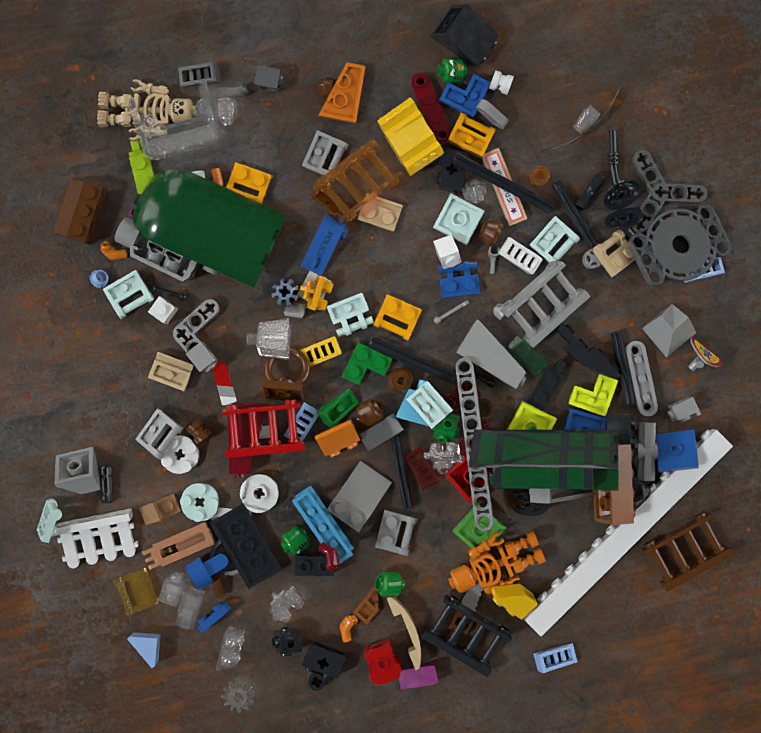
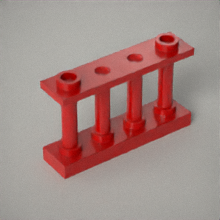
(255, 446)

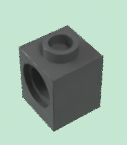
(268, 79)

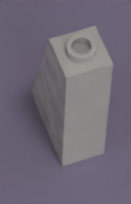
(491, 356)

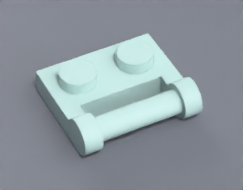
(550, 236)
(124, 289)
(46, 526)

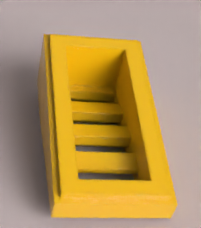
(333, 340)

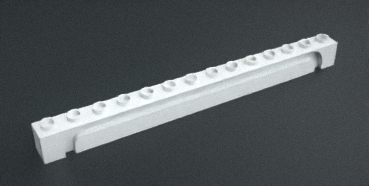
(622, 537)

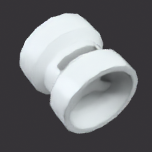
(501, 82)

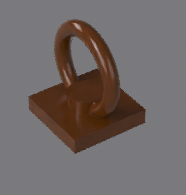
(285, 388)

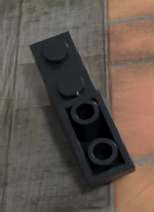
(591, 359)

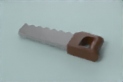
(470, 600)

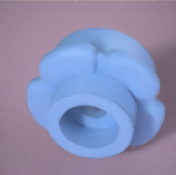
(99, 278)

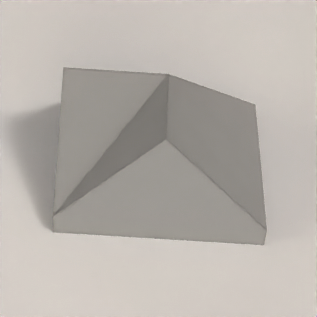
(669, 330)

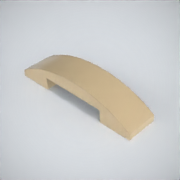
(414, 651)

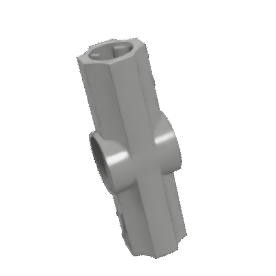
(646, 451)

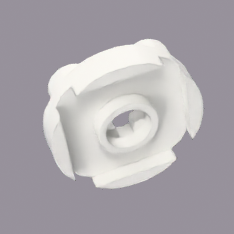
(185, 463)
(250, 499)

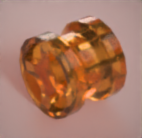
(537, 179)

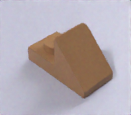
(160, 509)

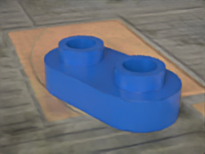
(206, 621)

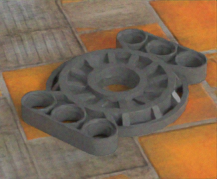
(661, 250)

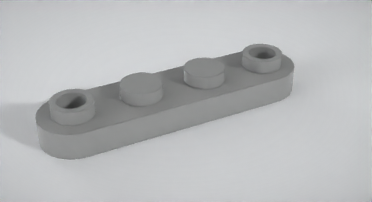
(641, 378)

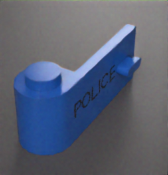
(323, 244)

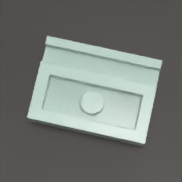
(429, 404)

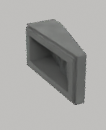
(213, 79)

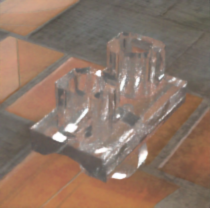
(442, 459)
(283, 602)

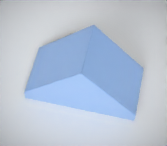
(147, 646)

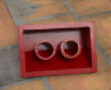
(460, 479)

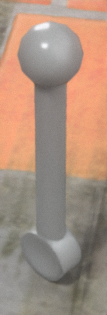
(437, 320)

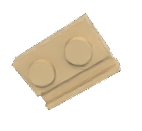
(381, 213)
(171, 371)

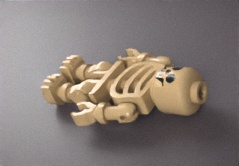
(178, 110)

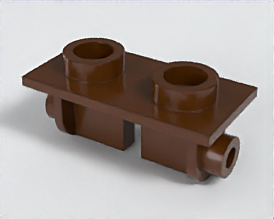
(324, 199)

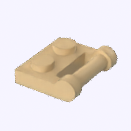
(619, 258)

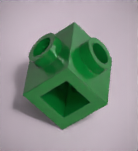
(446, 429)

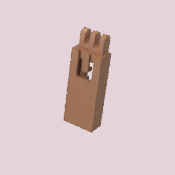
(186, 542)

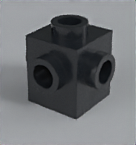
(287, 641)

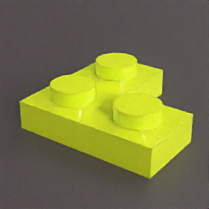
(595, 401)

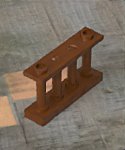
(703, 561)

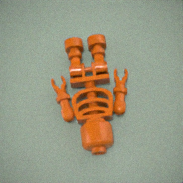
(464, 578)

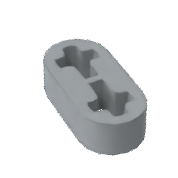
(492, 114)

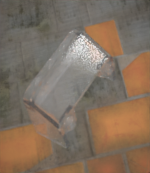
(180, 136)

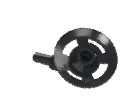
(618, 190)
(625, 221)
(528, 511)

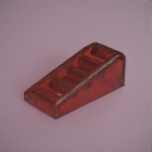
(429, 483)

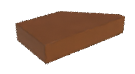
(368, 606)

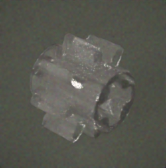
(474, 191)

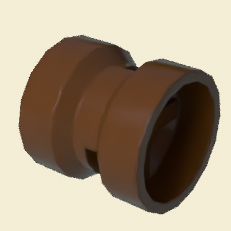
(199, 431)

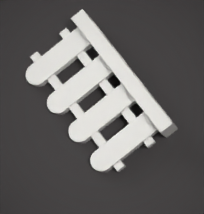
(103, 523)

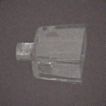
(272, 339)

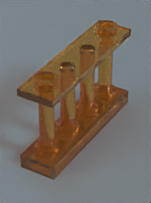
(339, 173)

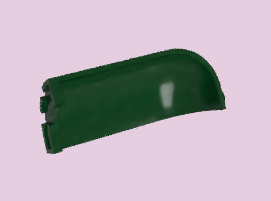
(207, 223)

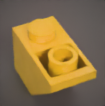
(515, 599)

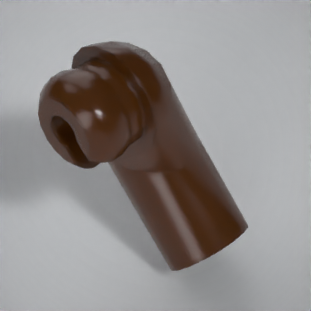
(217, 585)

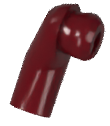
(331, 554)

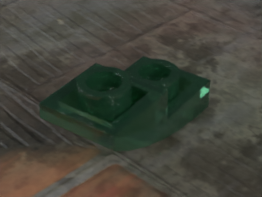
(526, 356)

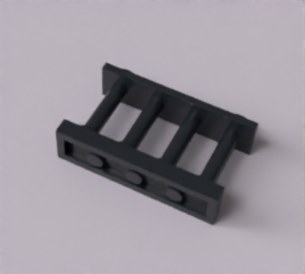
(465, 653)

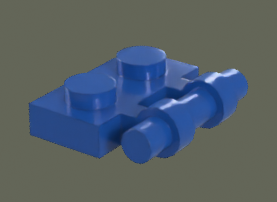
(460, 285)

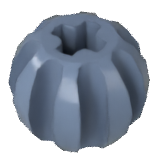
(289, 296)

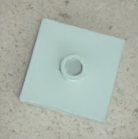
(458, 219)

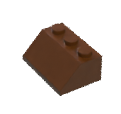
(80, 211)

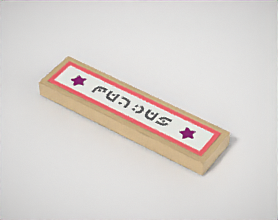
(509, 203)

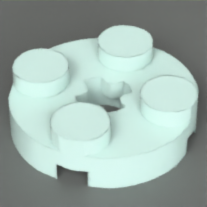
(196, 512)

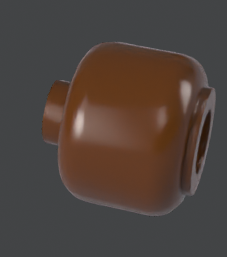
(325, 86)

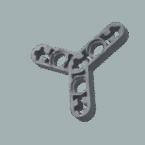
(659, 182)

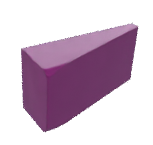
(424, 676)

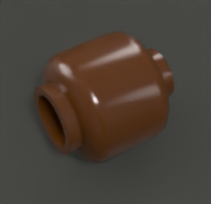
(370, 412)

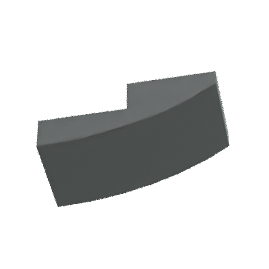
(380, 432)

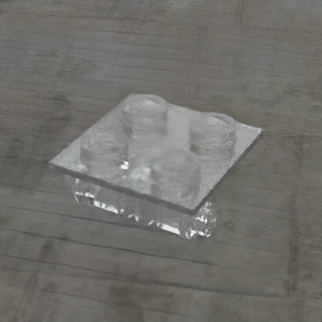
(230, 648)

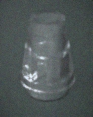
(586, 119)

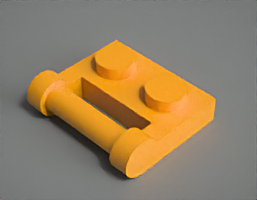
(469, 140)
(251, 179)
(400, 311)

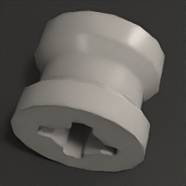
(589, 263)

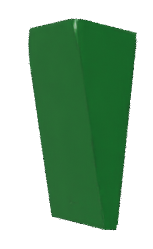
(337, 408)

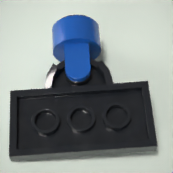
(238, 550)

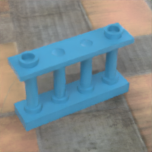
(322, 522)

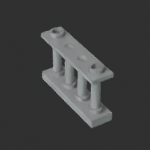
(561, 309)

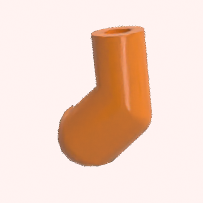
(345, 626)

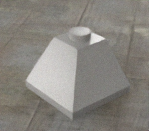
(77, 471)

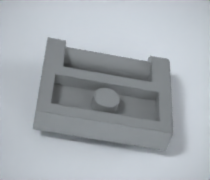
(319, 151)
(155, 430)
(389, 531)

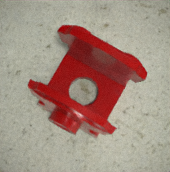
(383, 664)

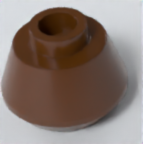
(491, 232)
(395, 377)

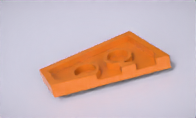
(345, 96)

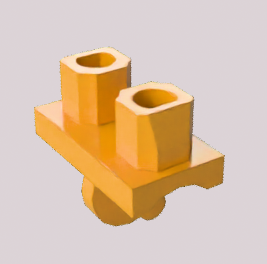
(319, 285)

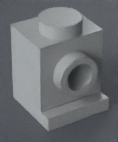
(683, 409)

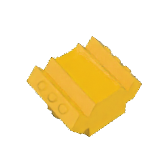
(410, 136)

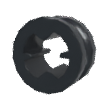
(314, 686)

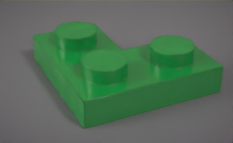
(364, 358)

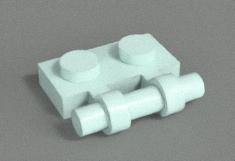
(347, 309)

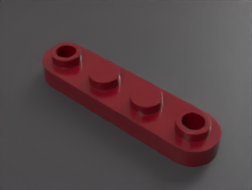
(430, 107)

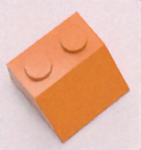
(337, 438)

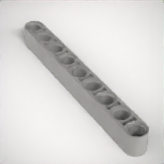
(466, 396)

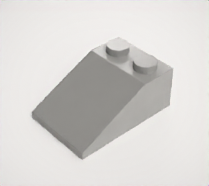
(359, 496)

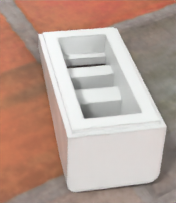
(533, 265)

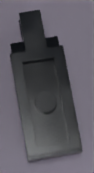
(547, 385)

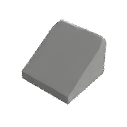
(295, 310)

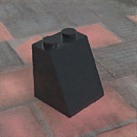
(466, 34)

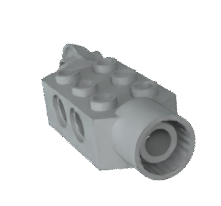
(155, 255)

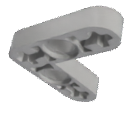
(192, 330)

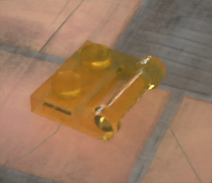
(141, 588)

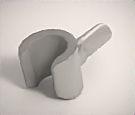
(493, 259)

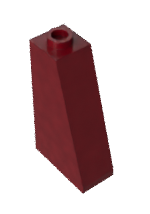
(242, 465)

